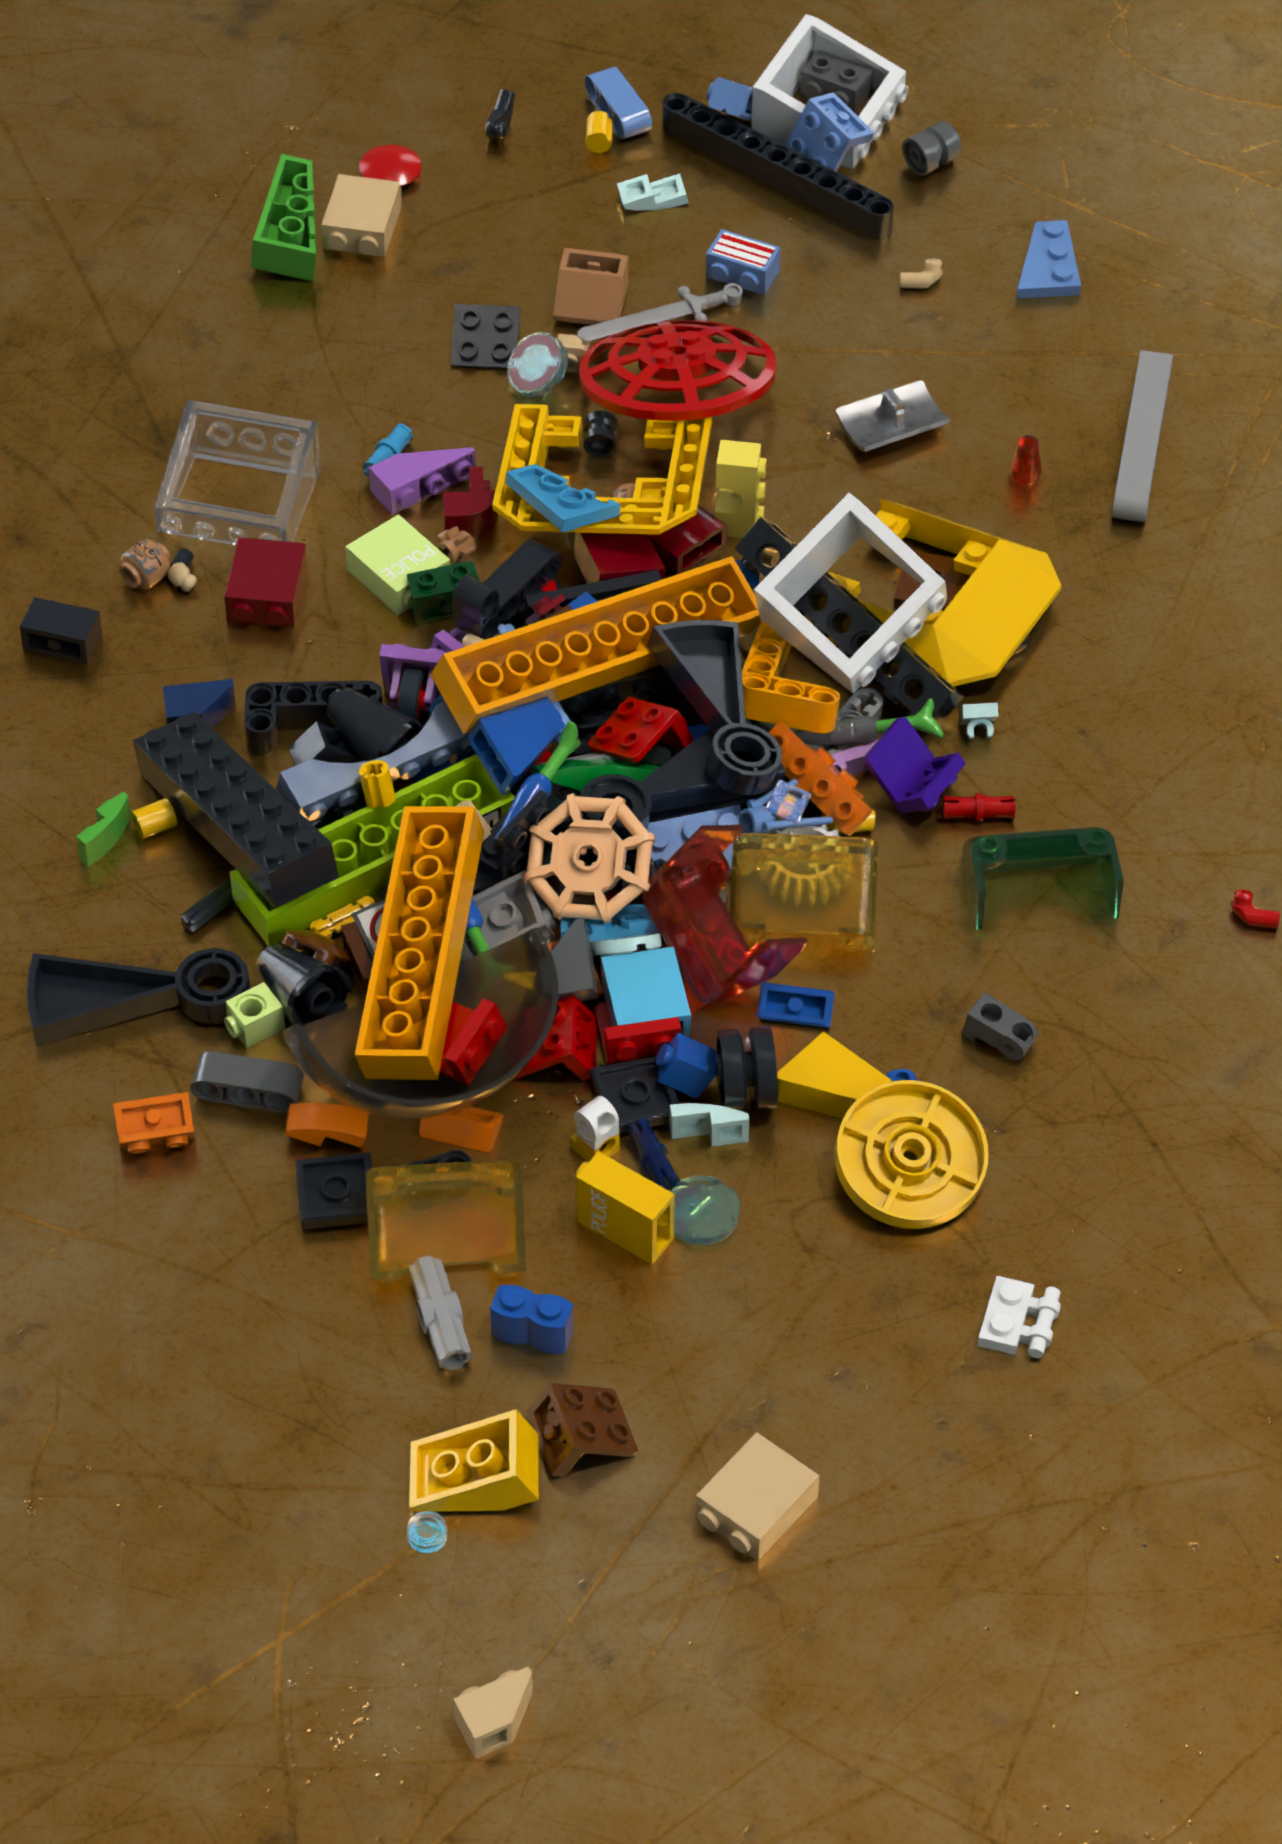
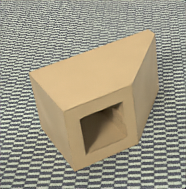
(493, 1712)

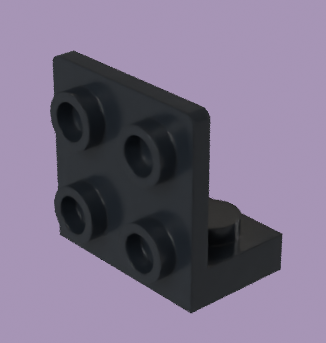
(512, 840)

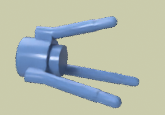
(758, 820)

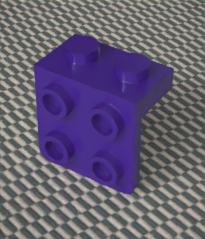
(909, 769)

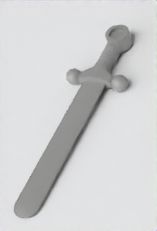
(689, 305)

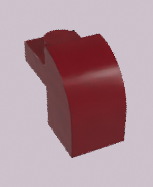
(471, 509)

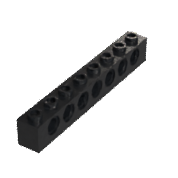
(757, 551)

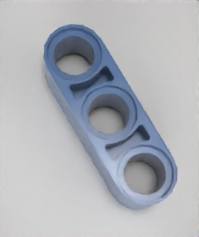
(615, 96)

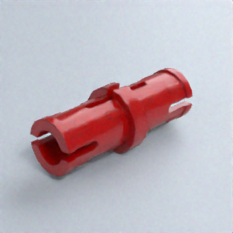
(979, 807)

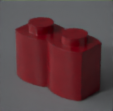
(690, 541)

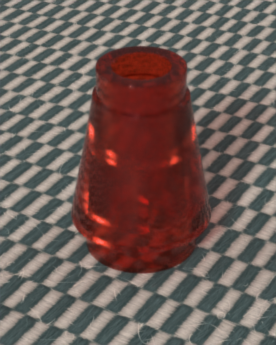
(1026, 462)

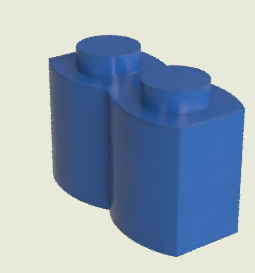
(533, 1319)

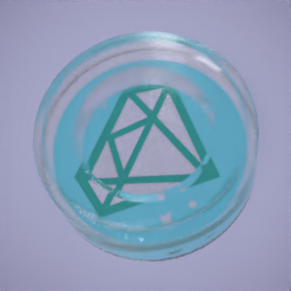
(427, 1532)

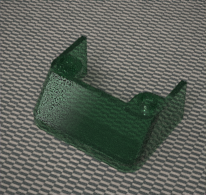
(1041, 850)

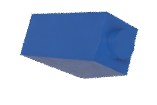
(515, 740)

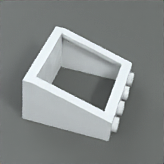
(772, 95)
(812, 559)

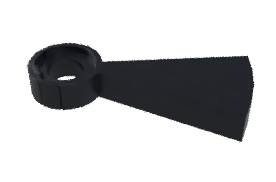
(707, 669)
(674, 785)
(86, 995)

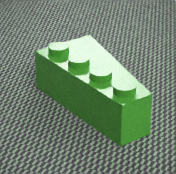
(286, 227)

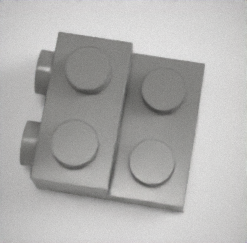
(512, 910)

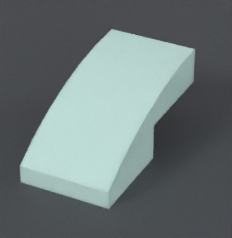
(657, 195)
(720, 1122)

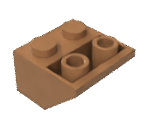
(590, 286)

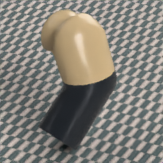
(179, 570)

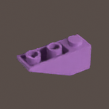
(418, 475)

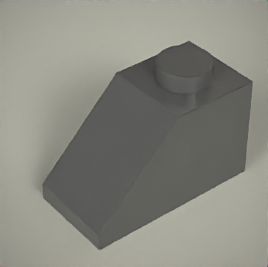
(575, 963)

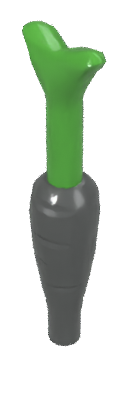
(865, 728)

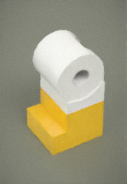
(596, 1126)

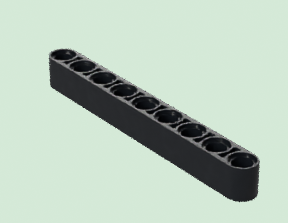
(777, 165)

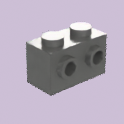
(832, 74)

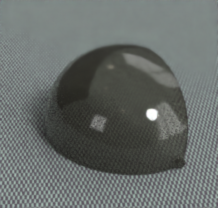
(513, 975)

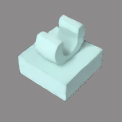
(978, 714)

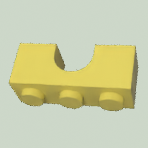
(739, 485)

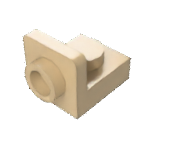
(576, 350)

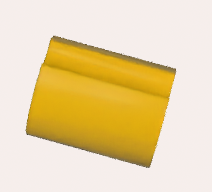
(599, 132)
(377, 784)
(154, 818)

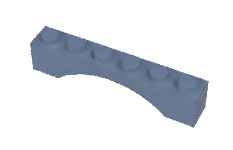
(323, 785)

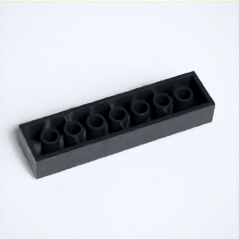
(236, 809)

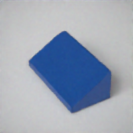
(795, 1004)

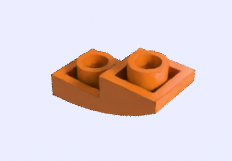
(316, 1120)

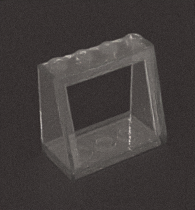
(242, 440)

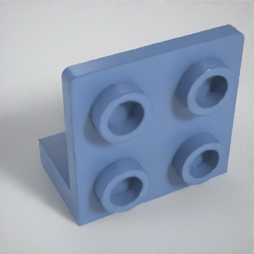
(828, 131)

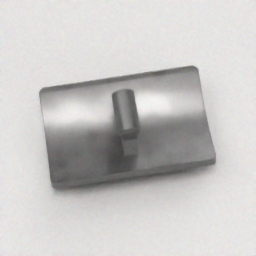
(890, 416)

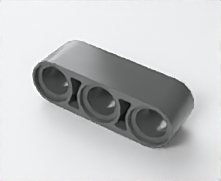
(246, 1081)

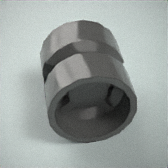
(932, 147)

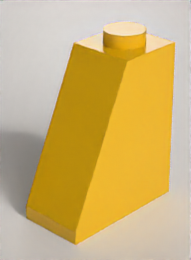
(826, 1078)

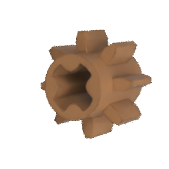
(456, 545)

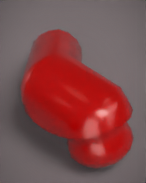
(1250, 914)

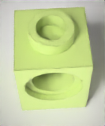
(254, 1015)

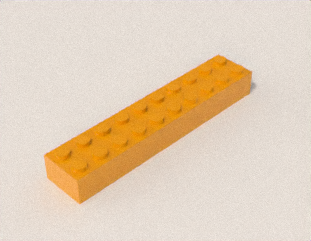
(587, 643)

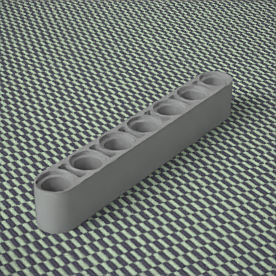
(1142, 436)

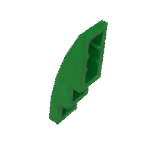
(578, 773)

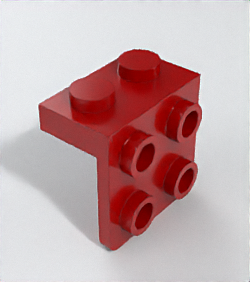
(636, 729)
(470, 1039)
(633, 1040)

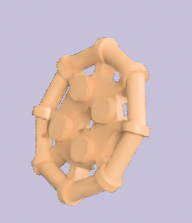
(602, 873)

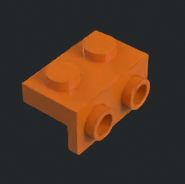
(154, 1122)

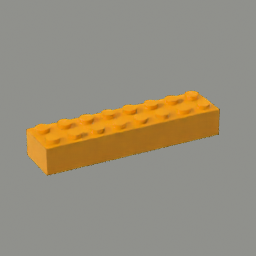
(420, 943)

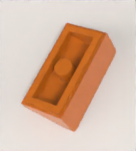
(466, 1128)

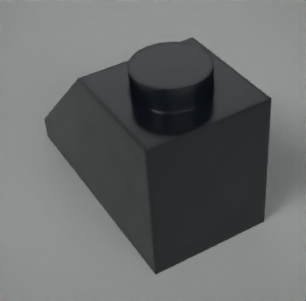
(322, 744)

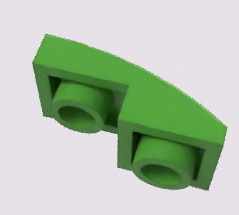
(111, 823)

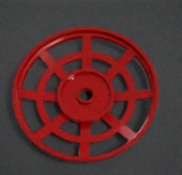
(679, 360)

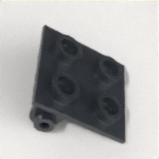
(484, 335)

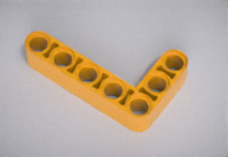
(778, 699)

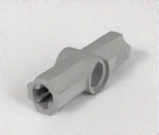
(440, 1312)

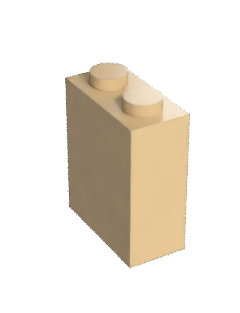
(361, 215)
(756, 1496)

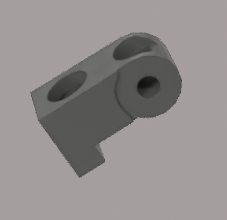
(1000, 1027)

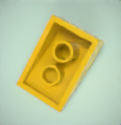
(476, 1466)

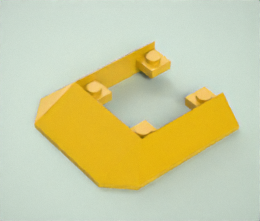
(656, 502)
(991, 611)

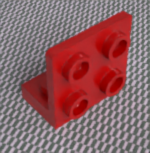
(568, 1041)

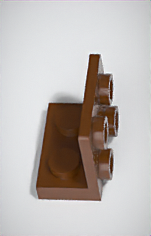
(578, 1422)

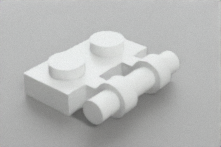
(1007, 1313)

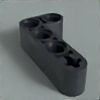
(486, 605)
(291, 706)

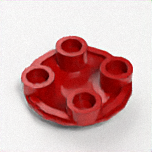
(391, 164)

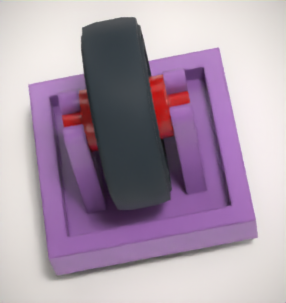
(408, 678)

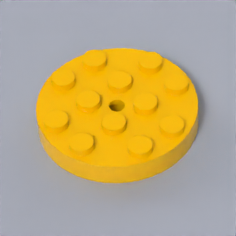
(917, 1120)

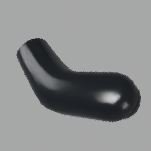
(501, 115)

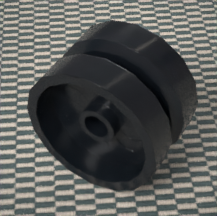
(750, 1069)

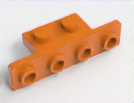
(814, 770)

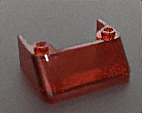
(699, 926)

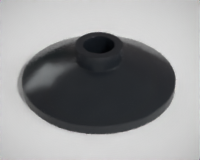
(592, 718)

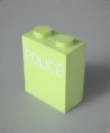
(387, 556)

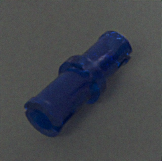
(653, 1154)

